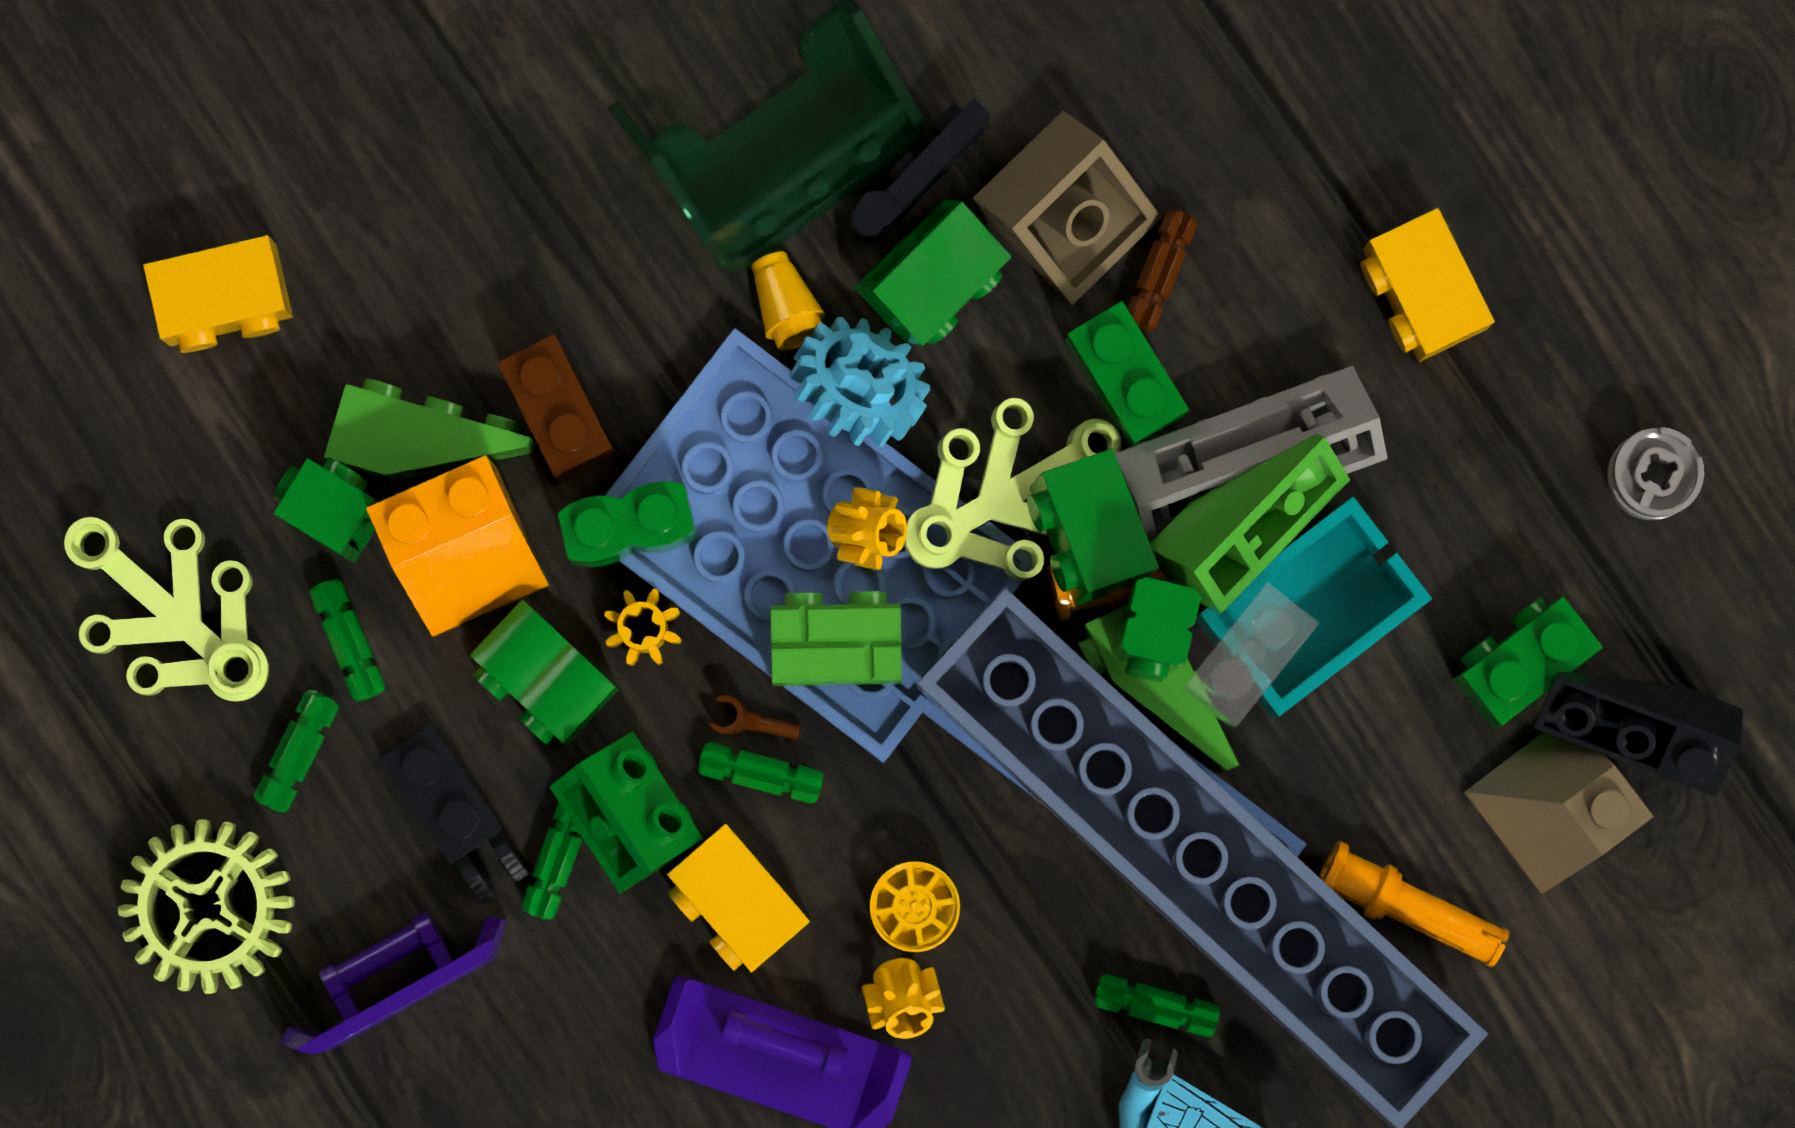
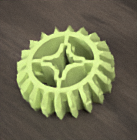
(187, 931)

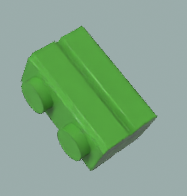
(836, 641)

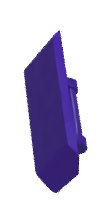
(378, 957)
(778, 1057)

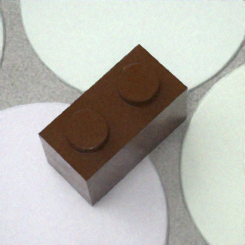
(556, 409)

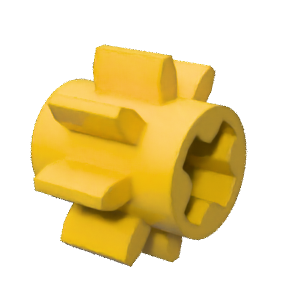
(867, 528)
(636, 610)
(903, 998)

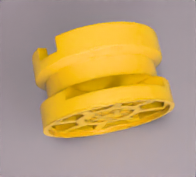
(914, 906)

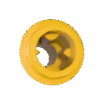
(785, 301)

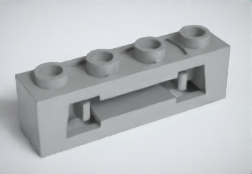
(1242, 438)

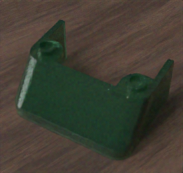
(792, 152)

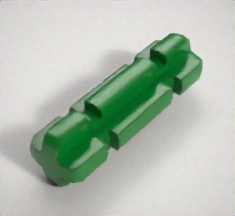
(347, 639)
(296, 751)
(760, 772)
(552, 867)
(1157, 1005)

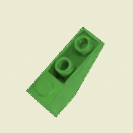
(408, 440)

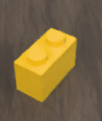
(1425, 286)
(218, 294)
(736, 899)

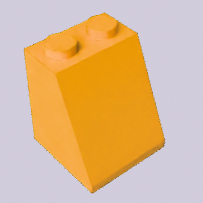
(458, 545)

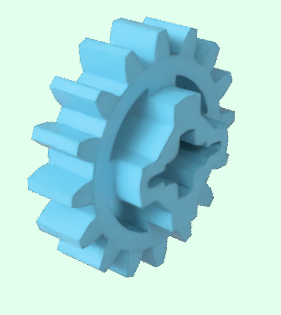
(859, 382)

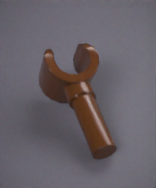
(754, 722)

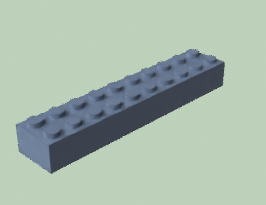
(1201, 860)

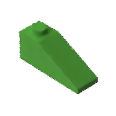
(1244, 524)
(1160, 700)

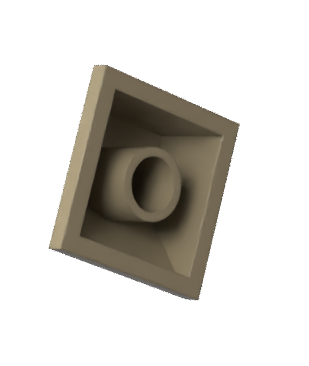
(1557, 808)

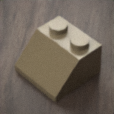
(1068, 206)

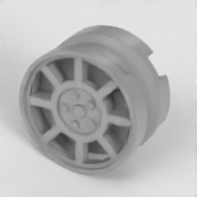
(1655, 474)

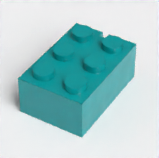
(1338, 585)

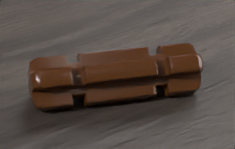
(1161, 269)

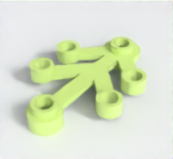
(998, 496)
(176, 617)

